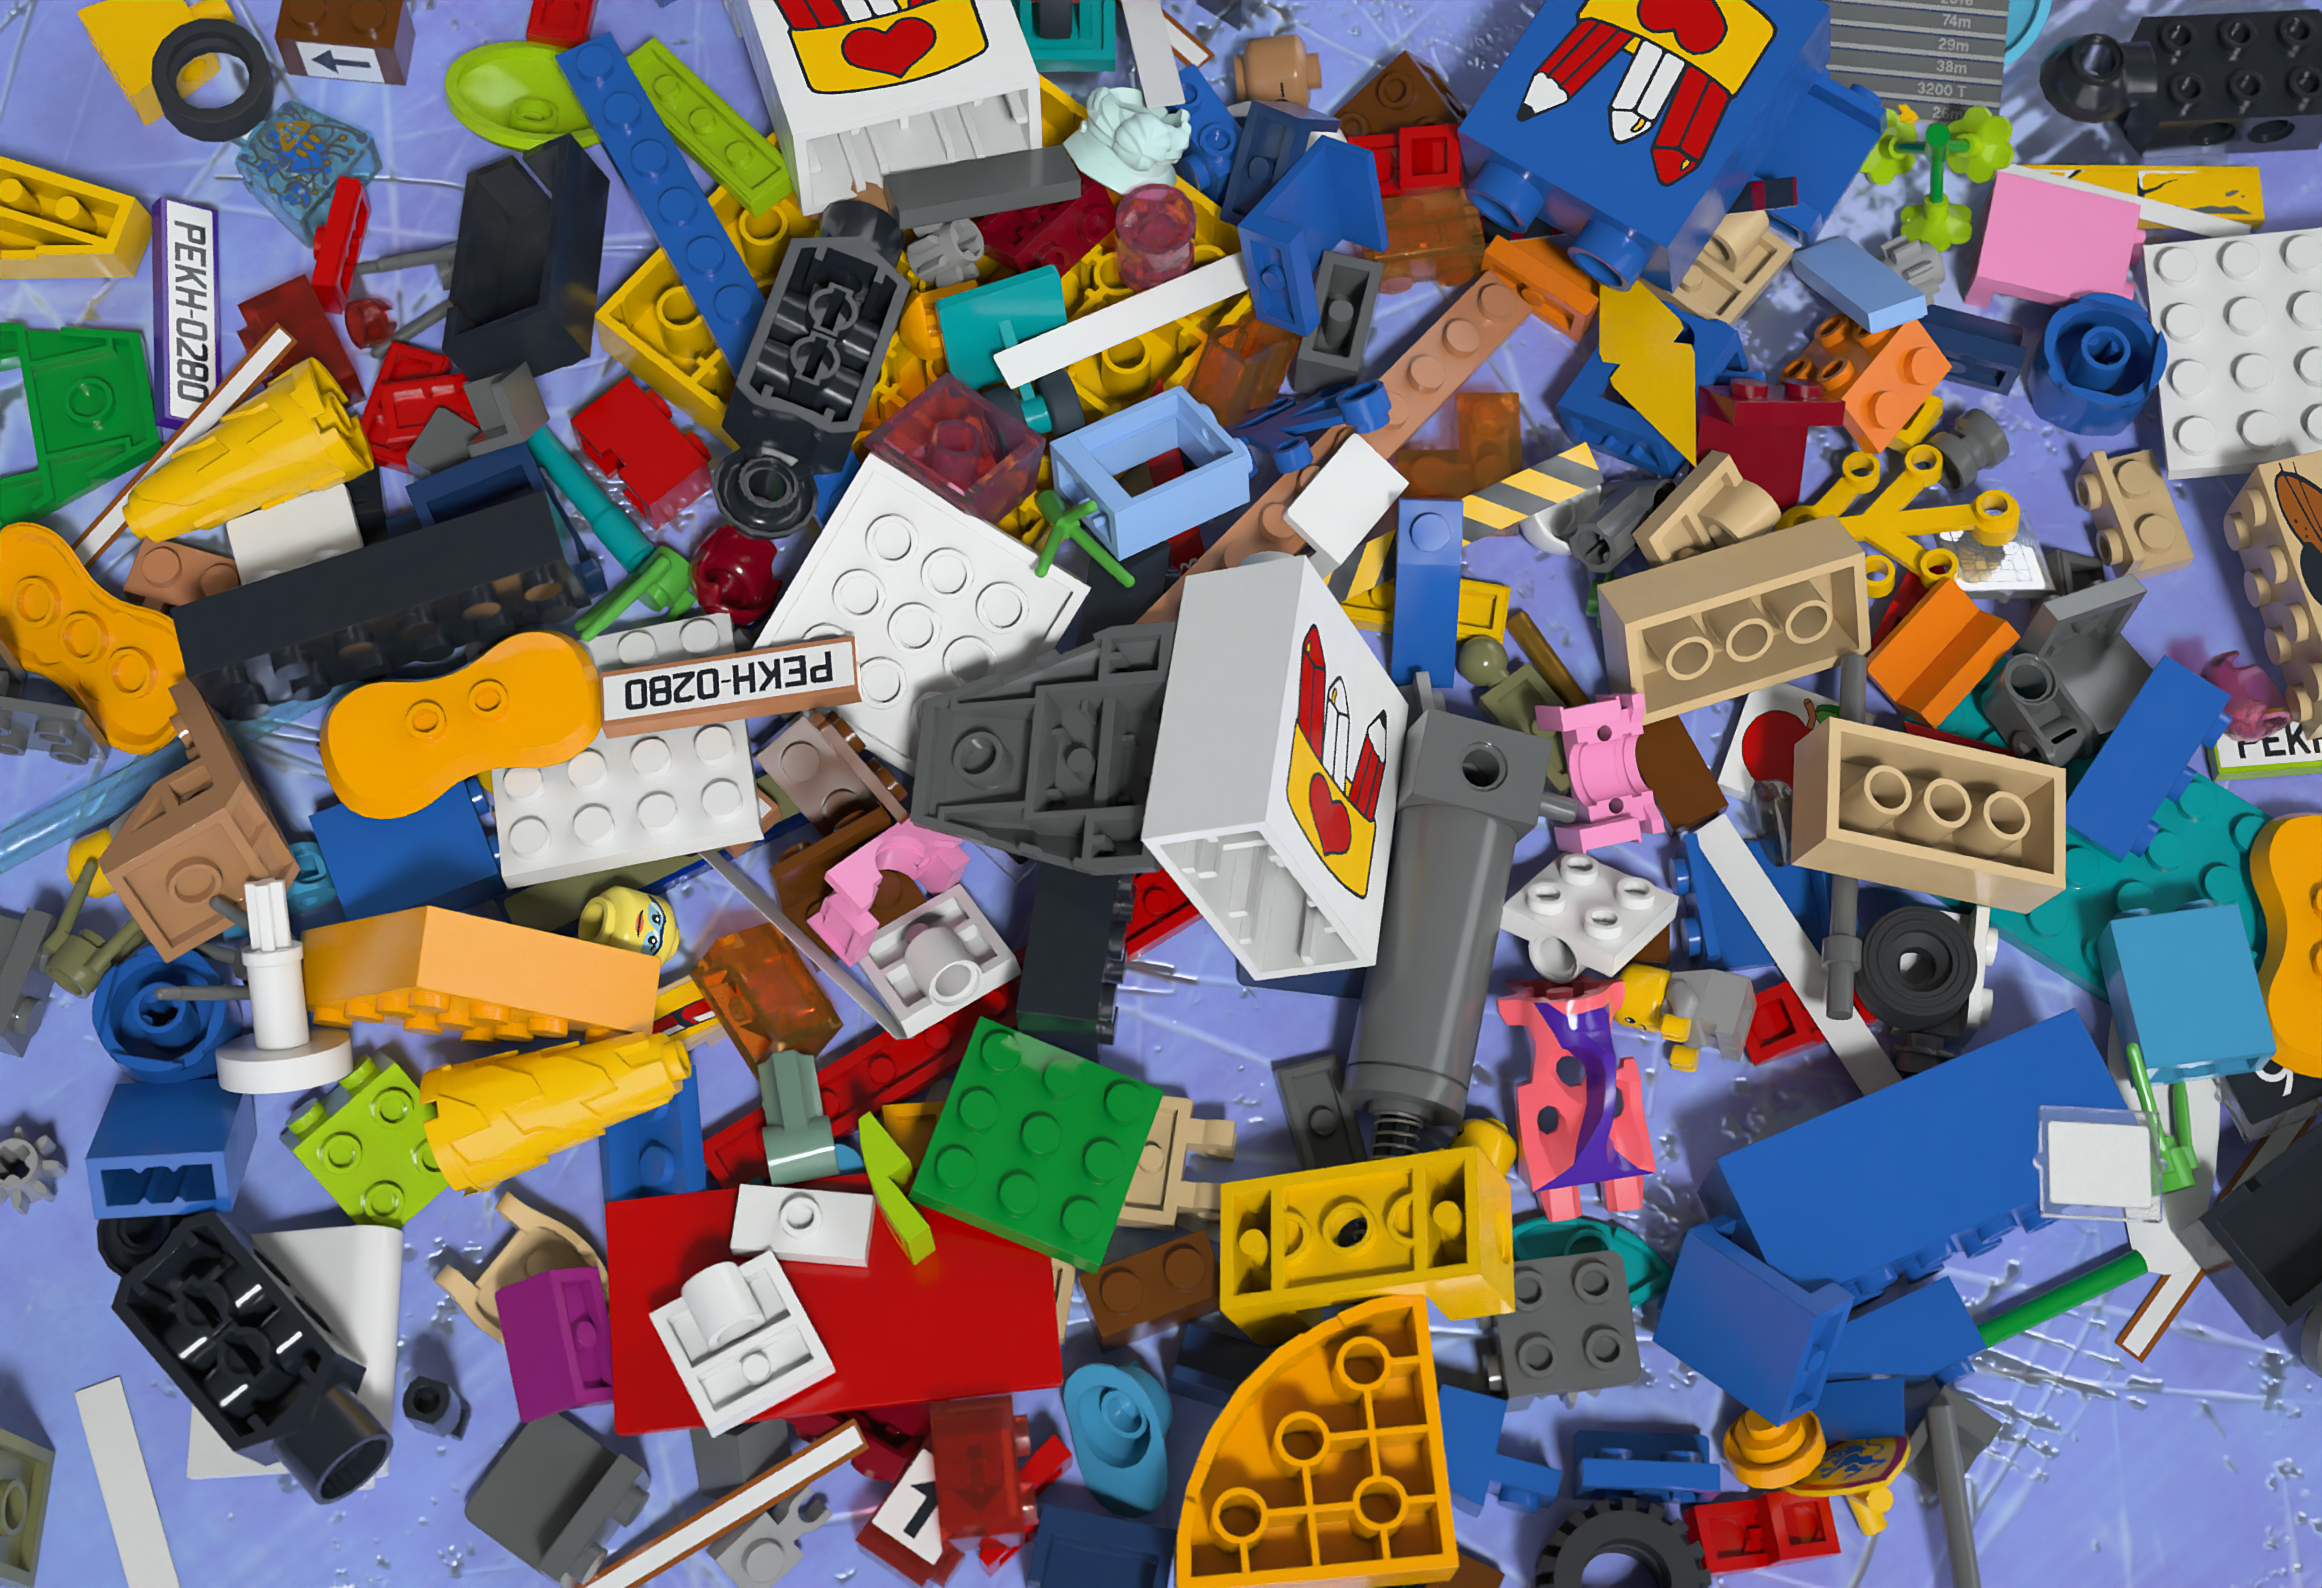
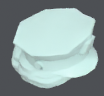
(1127, 142)

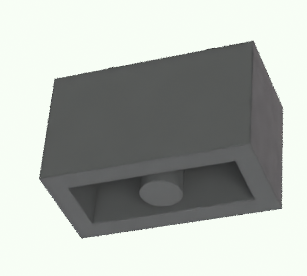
(1347, 305)

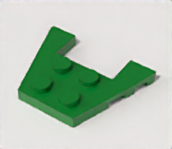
(86, 412)

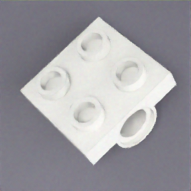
(1586, 917)
(936, 961)
(741, 1341)

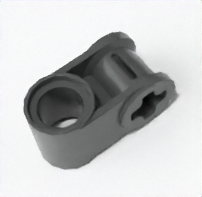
(2044, 719)

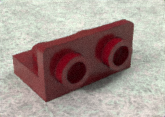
(1050, 232)

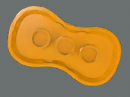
(91, 644)
(411, 740)
(2289, 887)

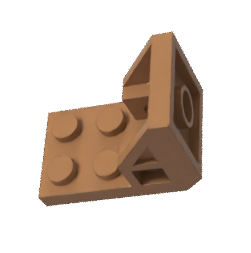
(196, 837)

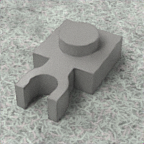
(764, 1547)

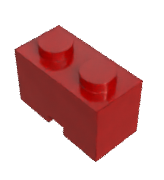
(633, 437)

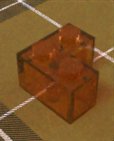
(1482, 452)

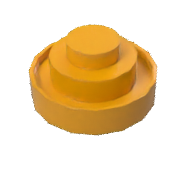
(1770, 1454)

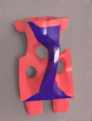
(1587, 1141)

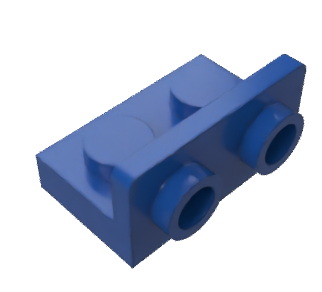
(656, 1150)
(1644, 1467)

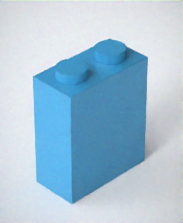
(2186, 992)

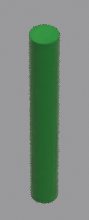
(2062, 1298)

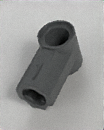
(1607, 532)

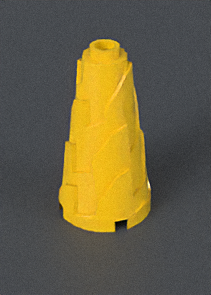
(258, 457)
(518, 1110)

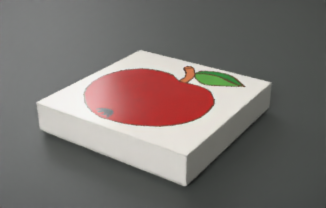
(1767, 734)

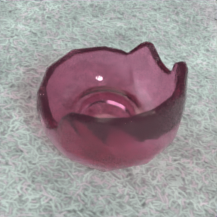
(2255, 700)

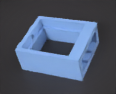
(1173, 419)

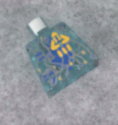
(296, 163)

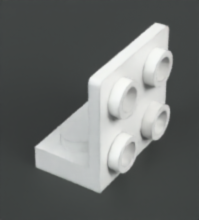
(294, 534)

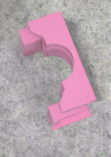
(1603, 772)
(912, 850)

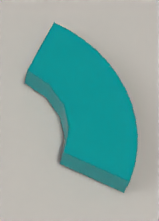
(1644, 1267)

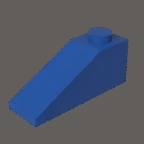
(1426, 589)
(1913, 1337)

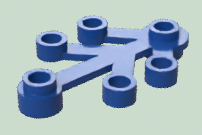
(1271, 427)

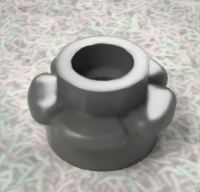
(1920, 1053)

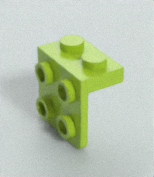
(369, 1144)

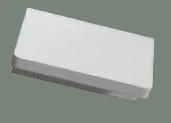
(1343, 503)

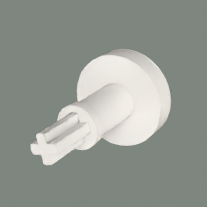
(283, 1049)

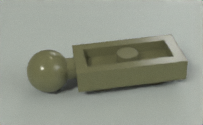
(1513, 700)

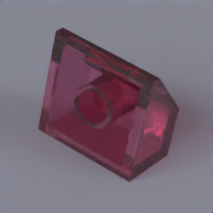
(953, 449)

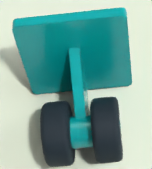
(997, 318)

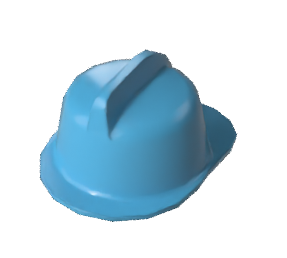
(1119, 1435)

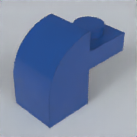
(1470, 1439)

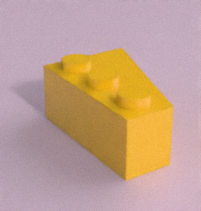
(67, 227)

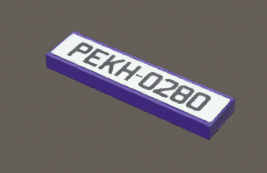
(184, 309)

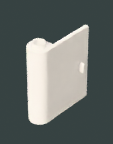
(355, 1286)

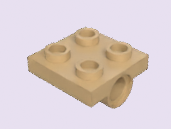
(1730, 269)
(1706, 513)

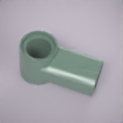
(797, 1132)

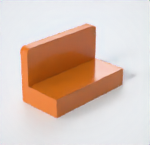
(1547, 282)
(1938, 653)

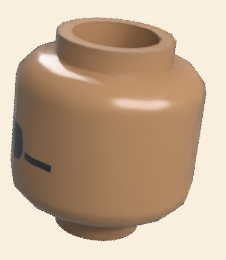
(1277, 70)

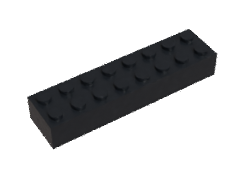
(1079, 918)

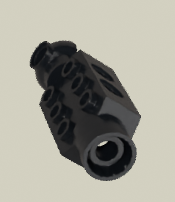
(2198, 82)
(810, 369)
(246, 1348)

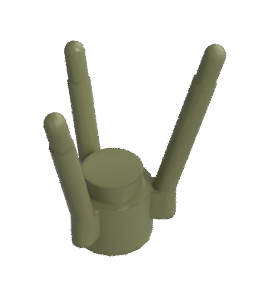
(84, 959)

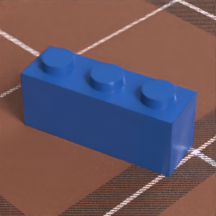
(2146, 760)

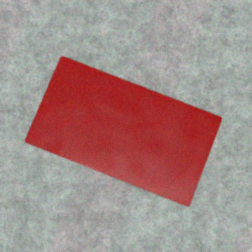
(951, 1327)

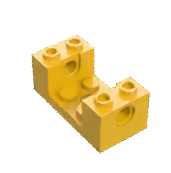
(1432, 1229)

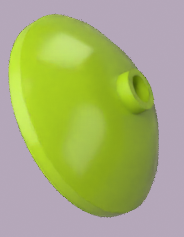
(515, 96)

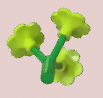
(1970, 146)

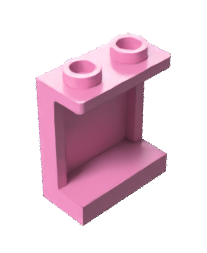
(2052, 244)

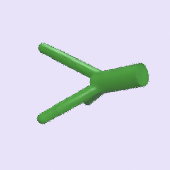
(1066, 525)

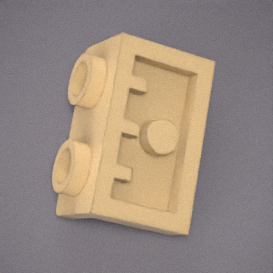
(2132, 514)

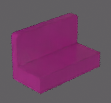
(557, 1341)

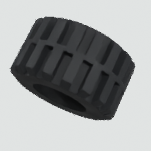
(1626, 1531)

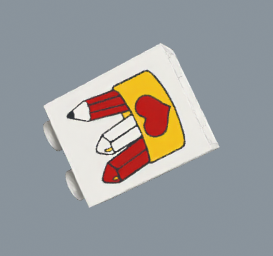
(889, 87)
(1277, 769)

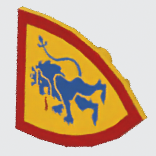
(1861, 1473)

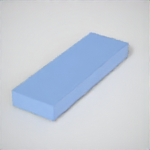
(1859, 284)

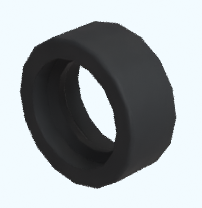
(198, 39)

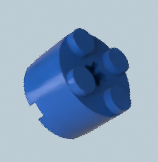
(2096, 365)
(129, 1017)

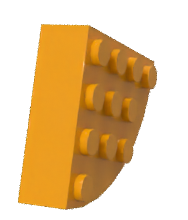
(475, 977)
(1327, 1464)

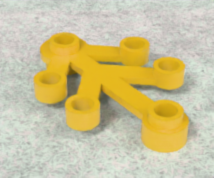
(1887, 525)

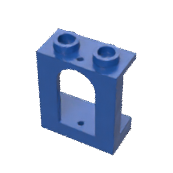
(1624, 431)

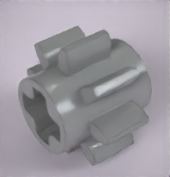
(946, 252)
(1915, 263)
(39, 1178)

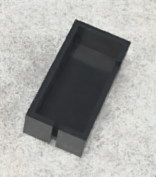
(528, 262)
(2267, 1238)

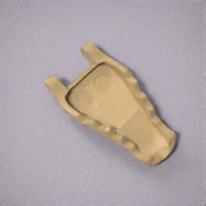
(534, 1248)

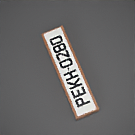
(730, 687)

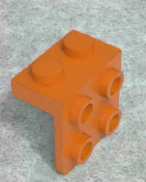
(1877, 375)

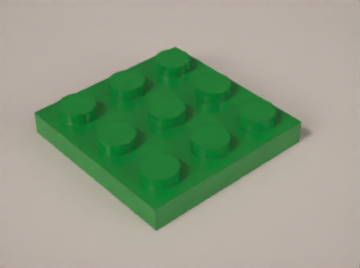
(1036, 1145)

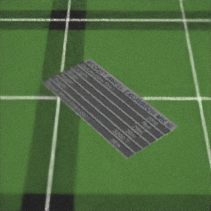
(1922, 53)

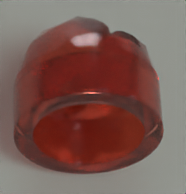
(368, 322)

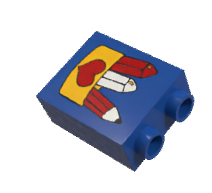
(1639, 123)

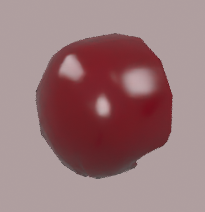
(734, 576)

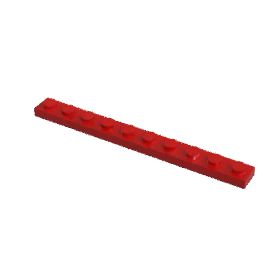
(895, 1070)

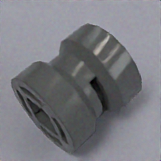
(1970, 446)

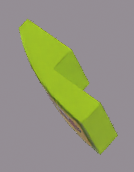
(890, 1178)

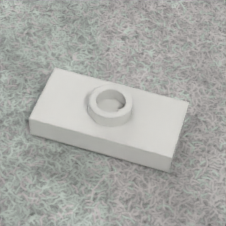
(803, 1225)

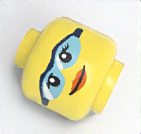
(631, 923)

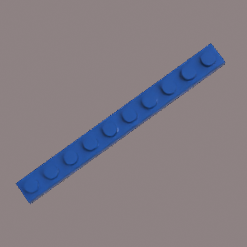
(677, 214)

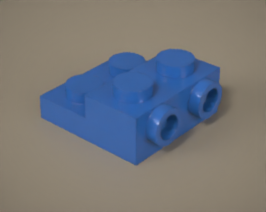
(1213, 137)

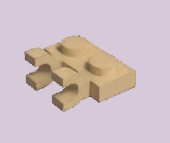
(1158, 1184)

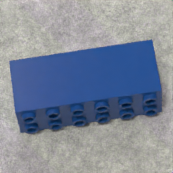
(1912, 1167)

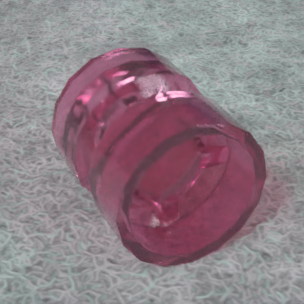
(1154, 236)

